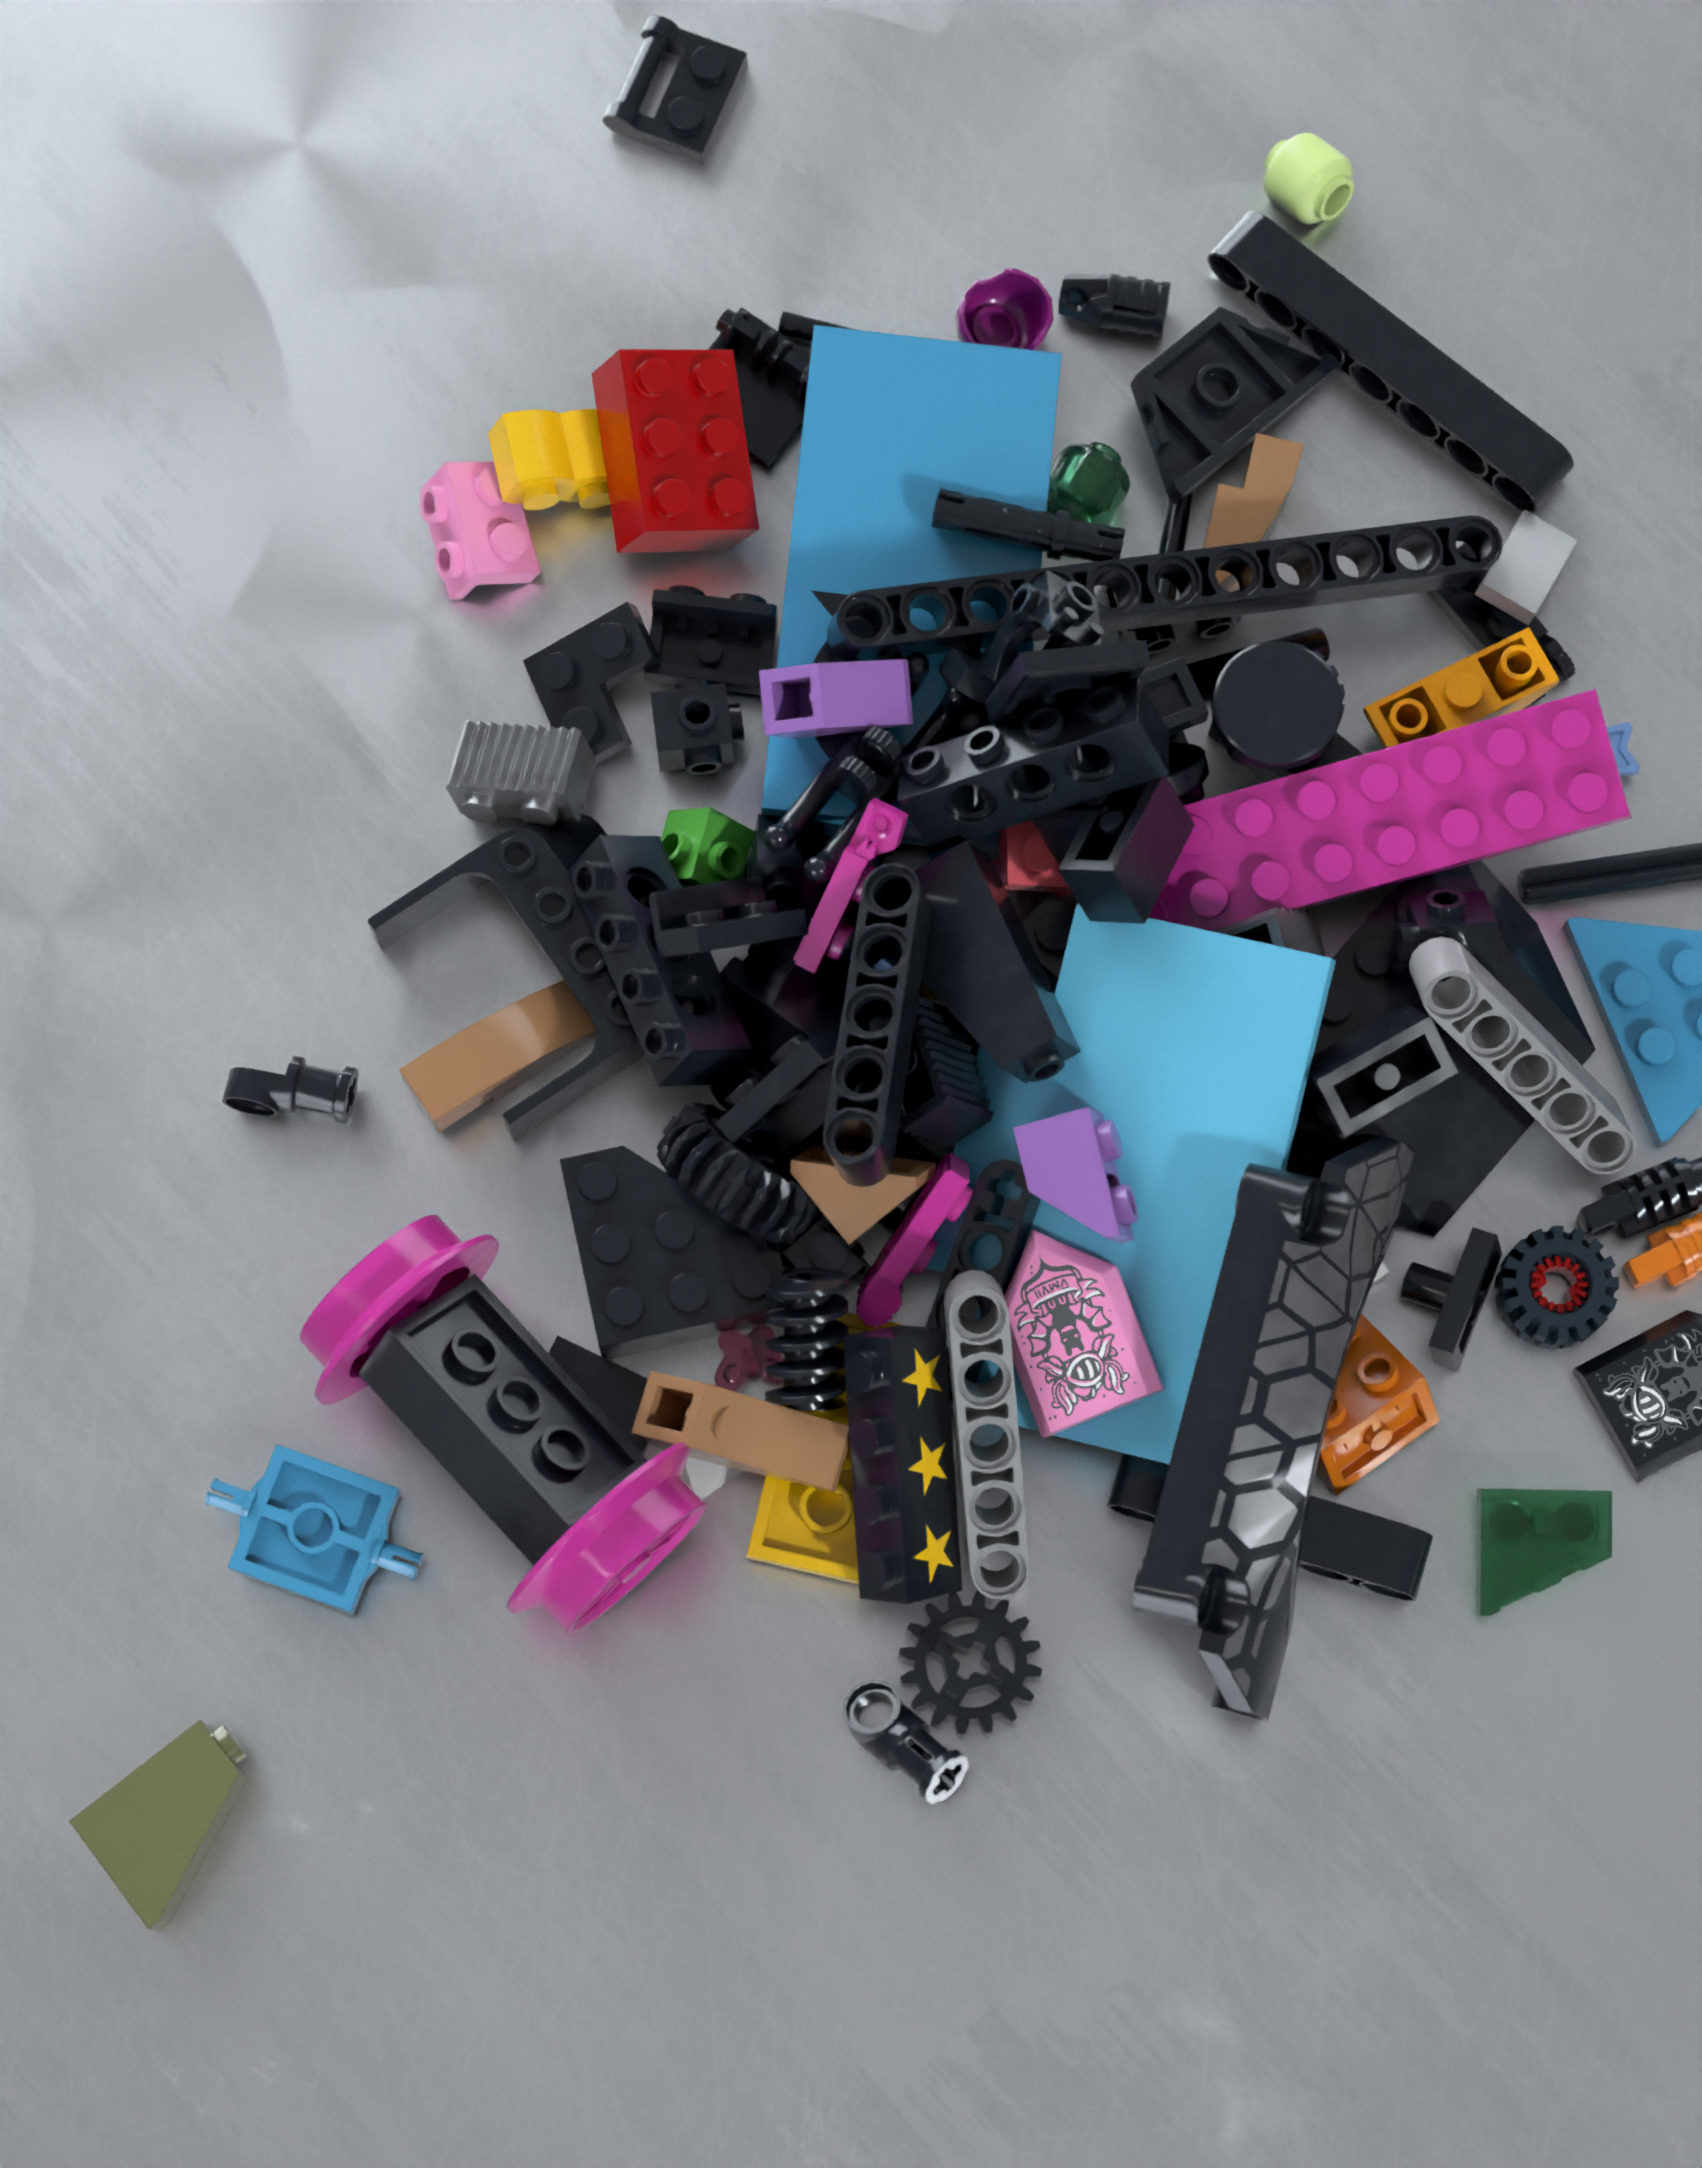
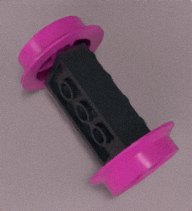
(502, 1420)

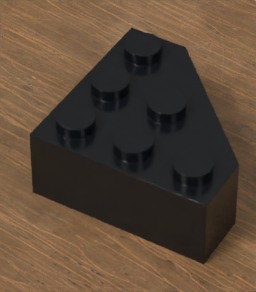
(659, 1260)

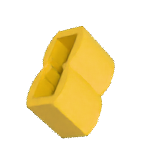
(549, 458)

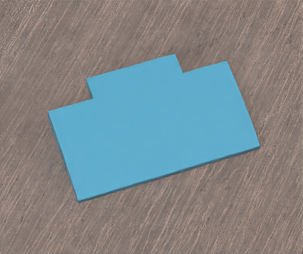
(1203, 1069)

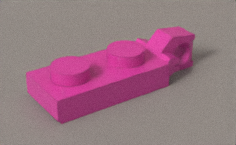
(828, 932)

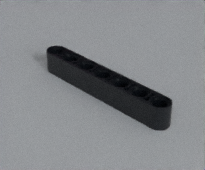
(1391, 362)

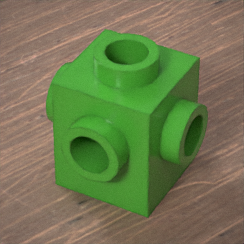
(706, 846)

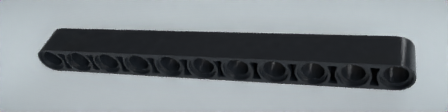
(1193, 575)

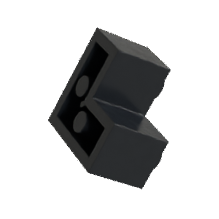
(1119, 848)

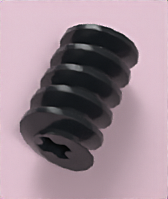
(809, 1339)

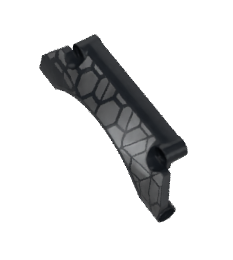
(1260, 1410)

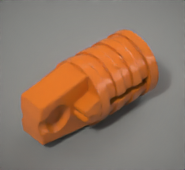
(1674, 1253)

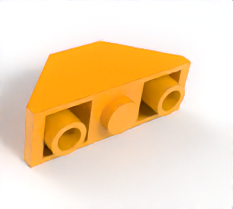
(1469, 691)

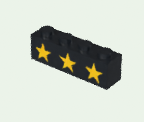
(902, 1463)

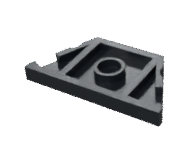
(1217, 392)

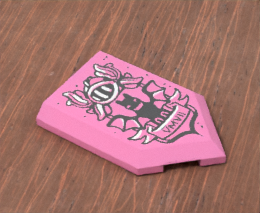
(1075, 1336)

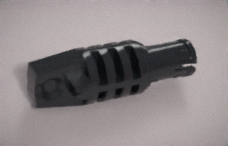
(1645, 1199)

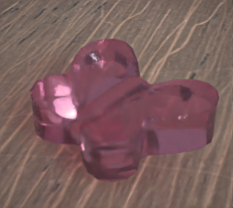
(746, 1358)

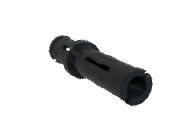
(1014, 524)

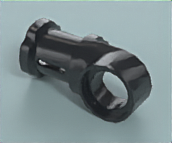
(301, 1087)
(888, 1743)

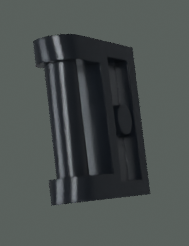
(695, 95)

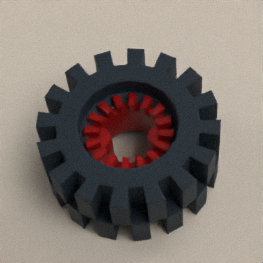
(1588, 1298)

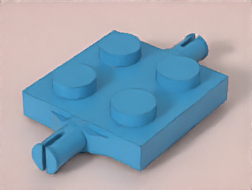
(314, 1529)

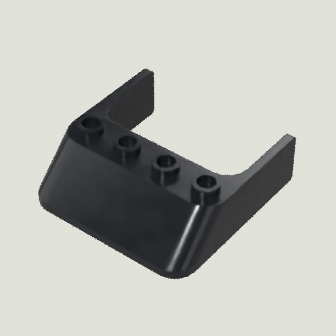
(531, 872)

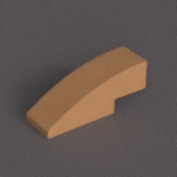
(1254, 510)
(497, 1054)

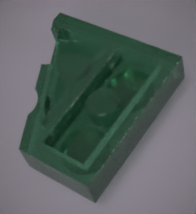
(1536, 1539)

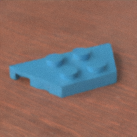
(1651, 1006)

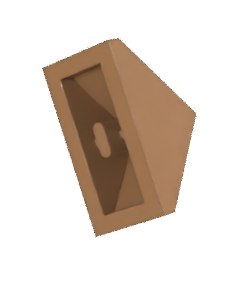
(855, 1208)

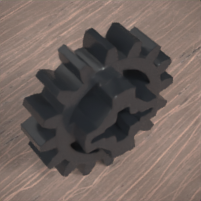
(996, 1681)

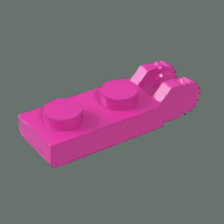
(912, 1242)

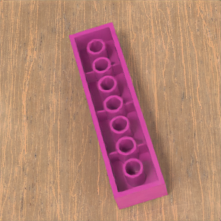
(1397, 814)

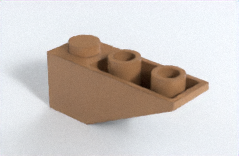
(741, 1431)

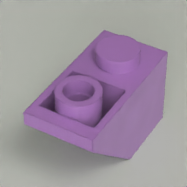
(835, 698)
(1074, 1169)

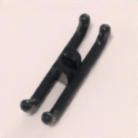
(861, 770)

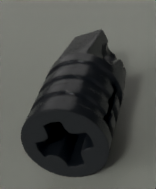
(1116, 302)

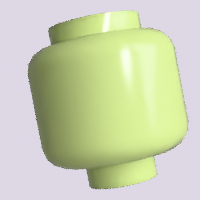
(1308, 178)

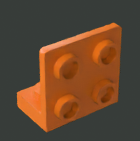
(1375, 1410)

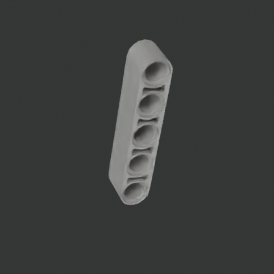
(1581, 1120)
(991, 1465)

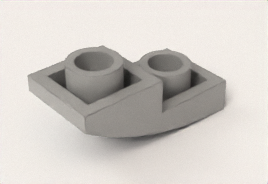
(1526, 567)

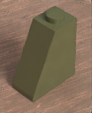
(164, 1819)

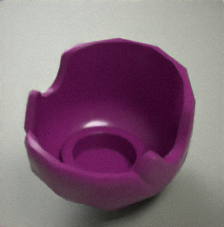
(1005, 311)

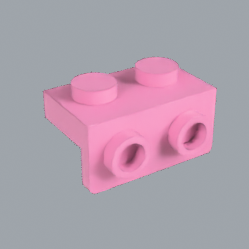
(474, 530)

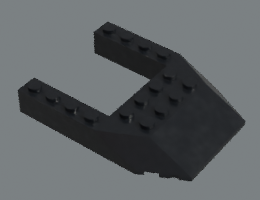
(1458, 1124)

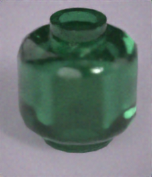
(1088, 482)

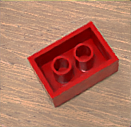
(674, 450)

